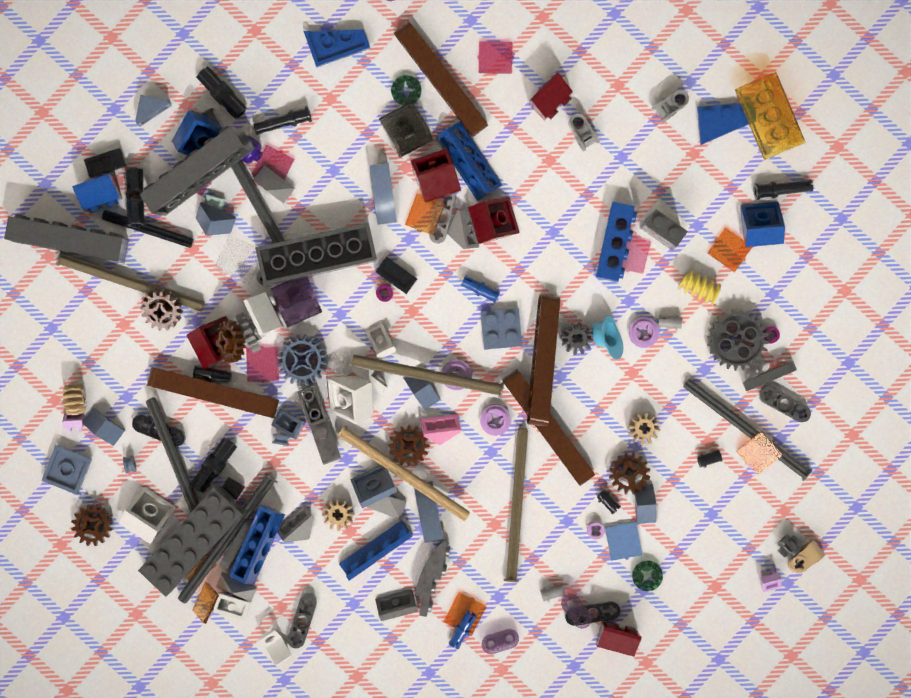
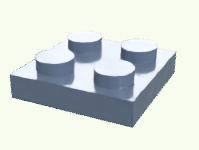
(501, 328)
(66, 469)
(373, 486)

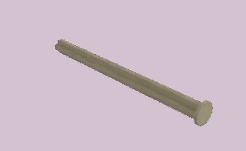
(125, 280)
(427, 375)
(516, 511)

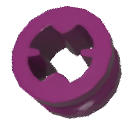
(379, 296)
(776, 331)

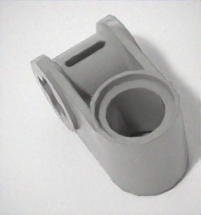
(670, 106)
(583, 132)

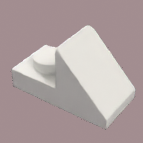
(381, 341)
(377, 382)
(231, 606)

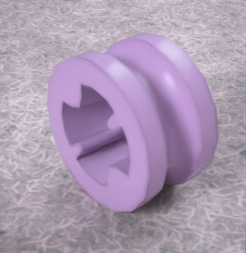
(589, 530)

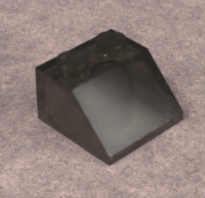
(406, 129)

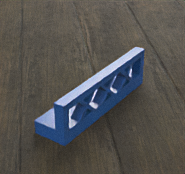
(466, 162)
(375, 550)

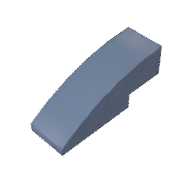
(383, 194)
(428, 517)

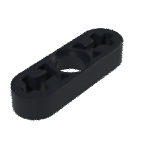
(147, 420)
(605, 607)

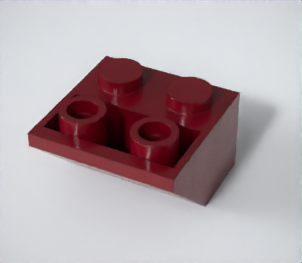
(435, 175)
(618, 639)

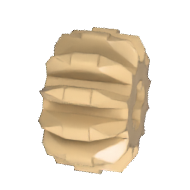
(74, 399)
(638, 423)
(333, 519)

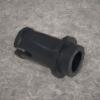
(709, 458)
(608, 501)

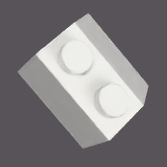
(263, 313)
(351, 398)
(147, 515)

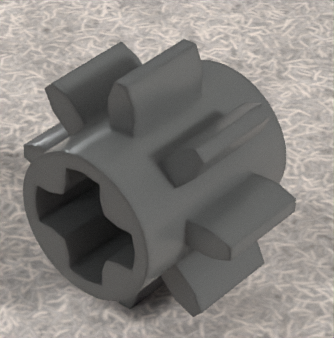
(789, 546)

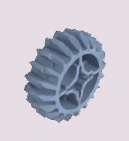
(290, 372)

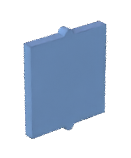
(623, 541)

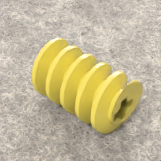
(700, 287)

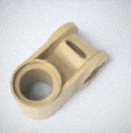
(808, 555)

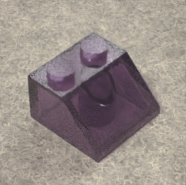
(296, 301)

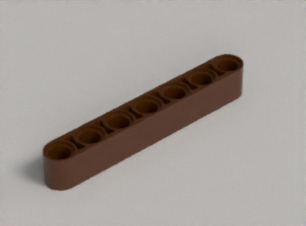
(440, 79)
(543, 360)
(212, 392)
(552, 433)

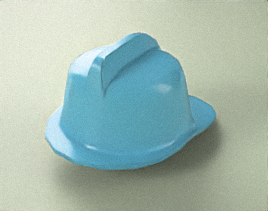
(607, 336)

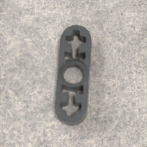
(769, 376)
(794, 416)
(236, 545)
(311, 608)

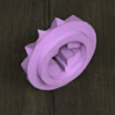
(652, 329)
(464, 369)
(498, 411)

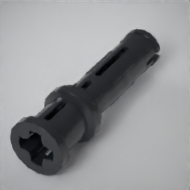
(292, 118)
(773, 189)

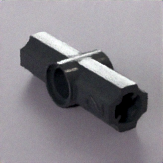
(221, 92)
(135, 186)
(213, 465)

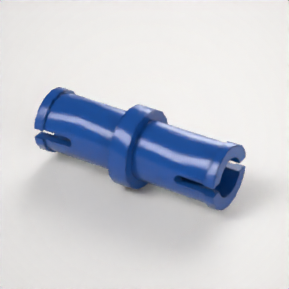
(480, 288)
(462, 629)

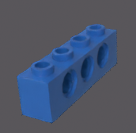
(604, 270)
(256, 545)

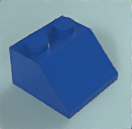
(194, 132)
(98, 193)
(762, 224)

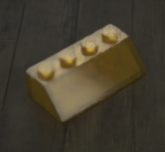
(770, 116)

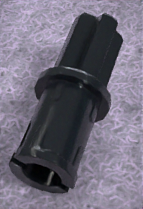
(211, 374)

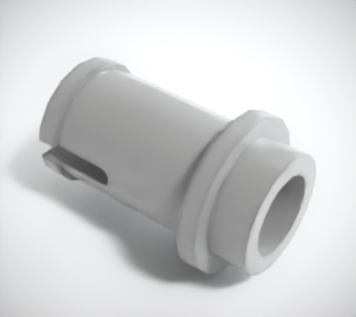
(670, 322)
(552, 592)

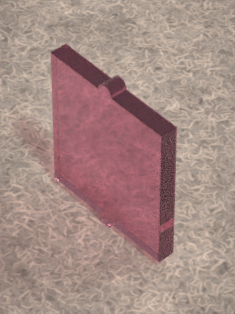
(495, 57)
(275, 161)
(637, 255)
(262, 365)

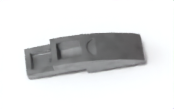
(319, 424)
(433, 569)

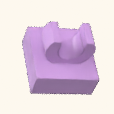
(73, 421)
(770, 582)

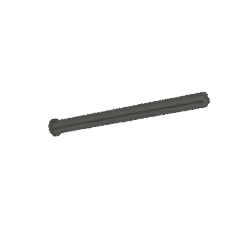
(252, 194)
(742, 425)
(172, 453)
(224, 542)

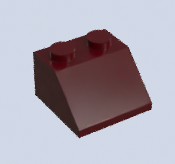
(551, 97)
(493, 220)
(204, 342)

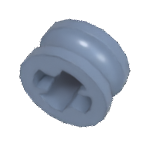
(281, 439)
(129, 464)

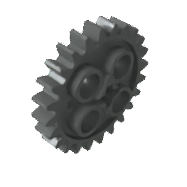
(743, 323)

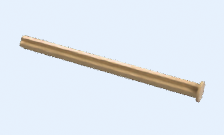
(403, 473)

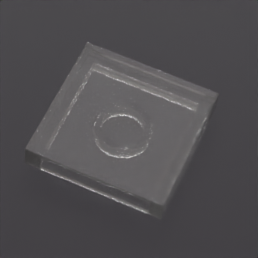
(237, 260)

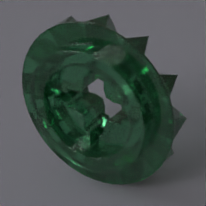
(399, 84)
(647, 585)

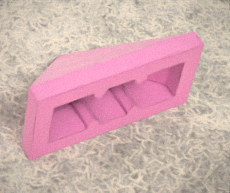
(440, 428)

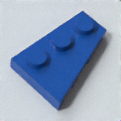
(335, 45)
(719, 120)

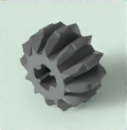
(575, 332)

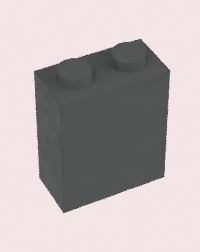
(664, 229)

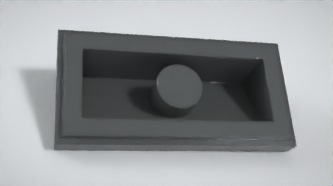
(396, 605)

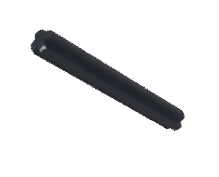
(149, 229)

